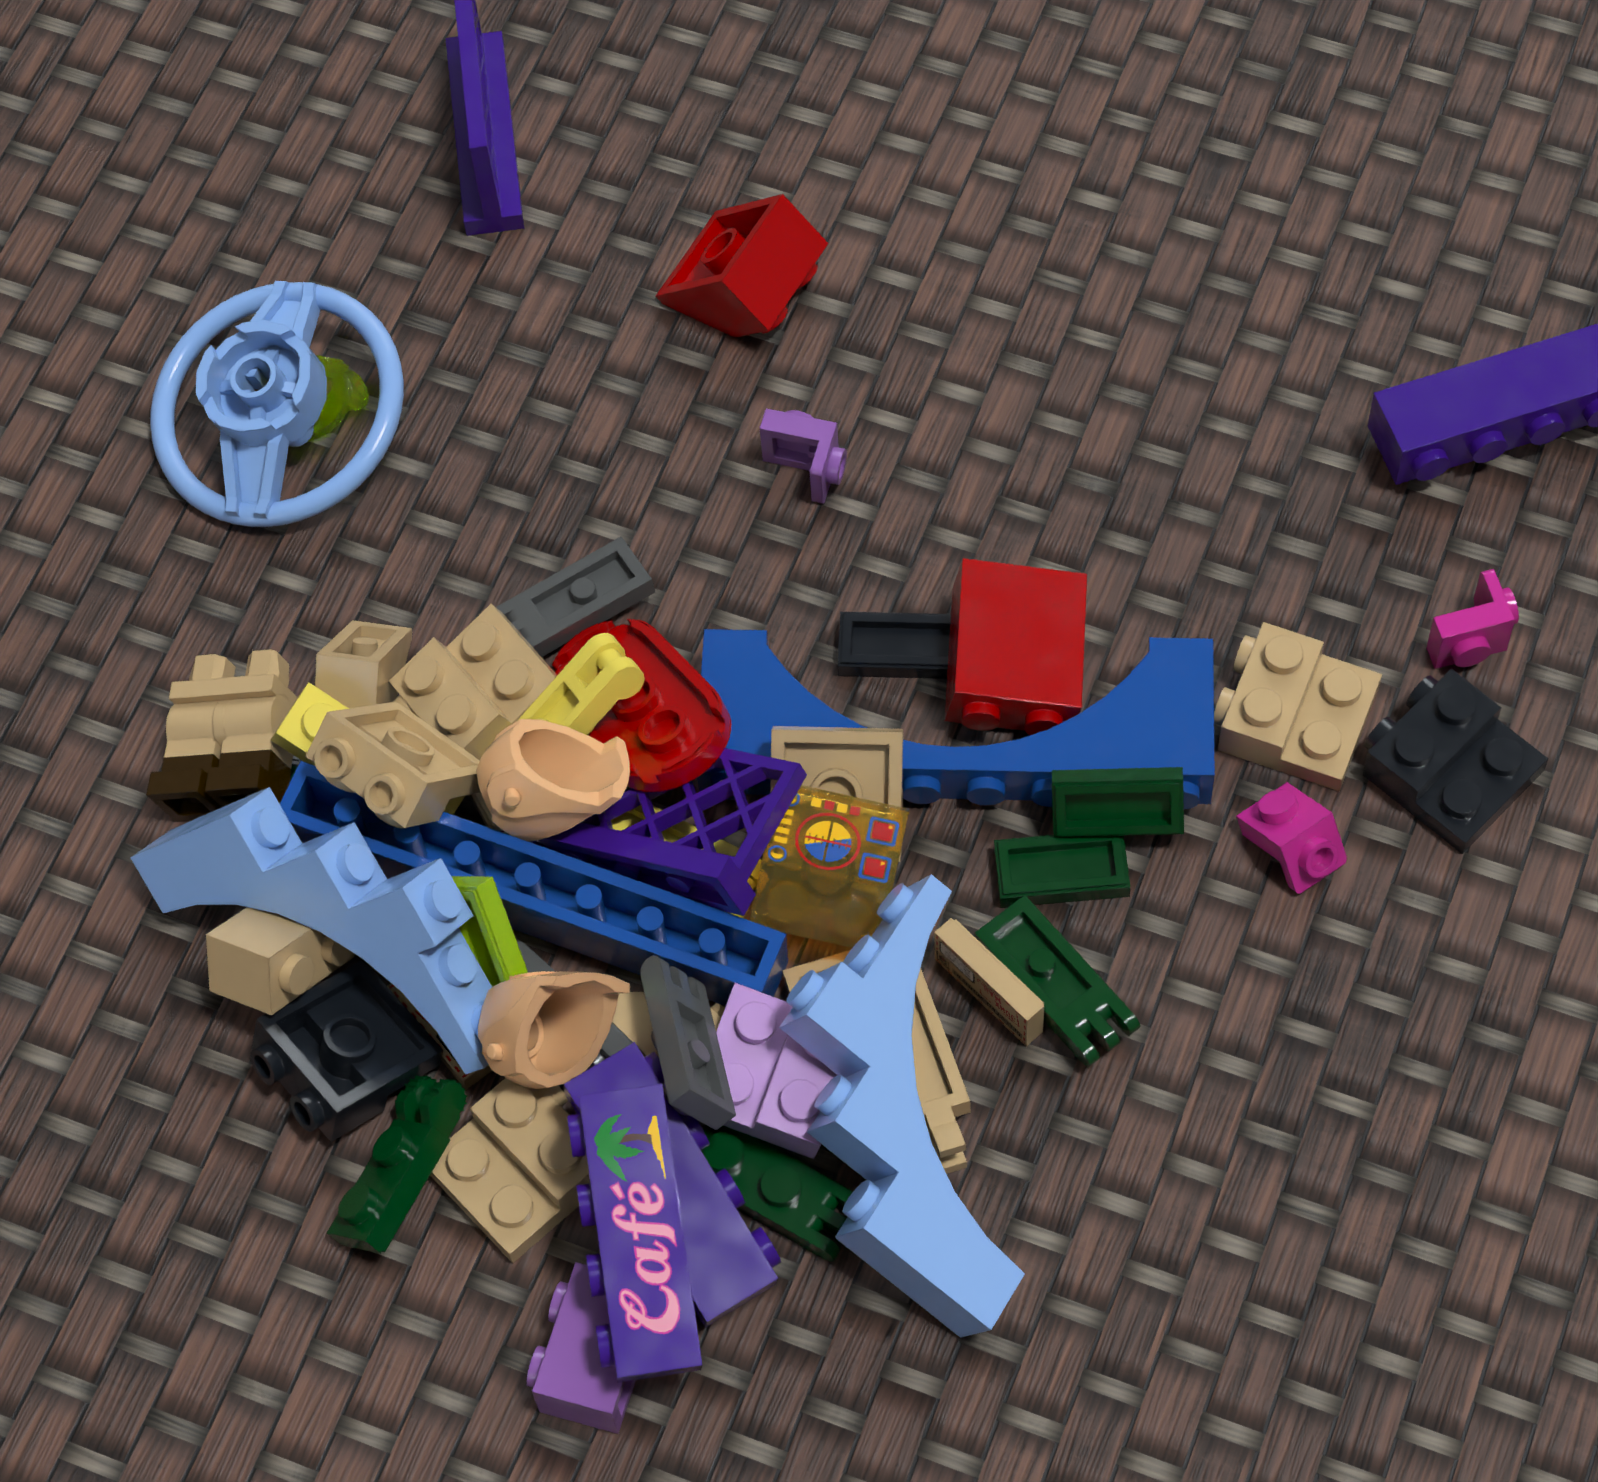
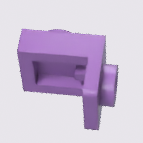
(806, 444)

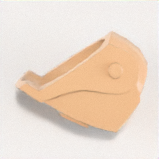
(549, 778)
(547, 1025)

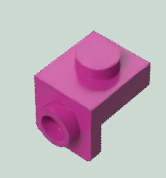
(1475, 632)
(1296, 834)

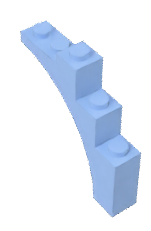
(335, 886)
(871, 1118)

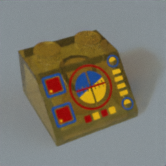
(829, 867)

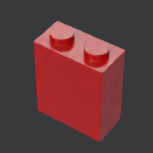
(1015, 646)

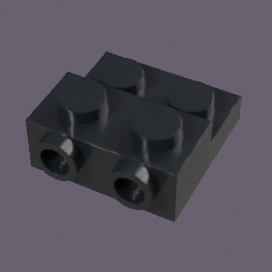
(1451, 759)
(342, 1050)

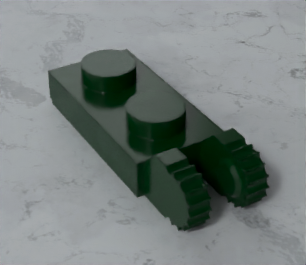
(399, 1164)

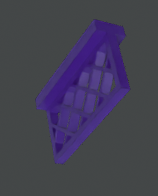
(483, 126)
(684, 865)

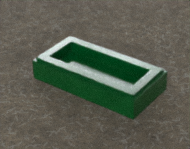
(1118, 802)
(1061, 869)

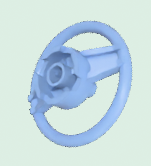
(283, 411)

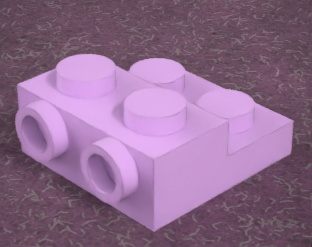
(769, 1072)

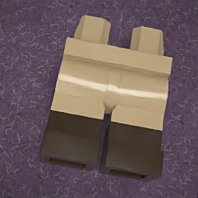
(223, 734)

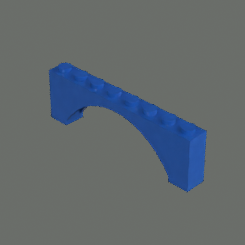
(1147, 721)

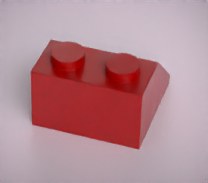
(745, 267)

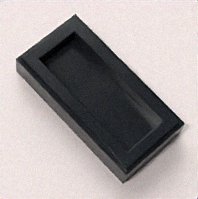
(893, 645)

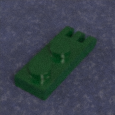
(1072, 992)
(780, 1189)

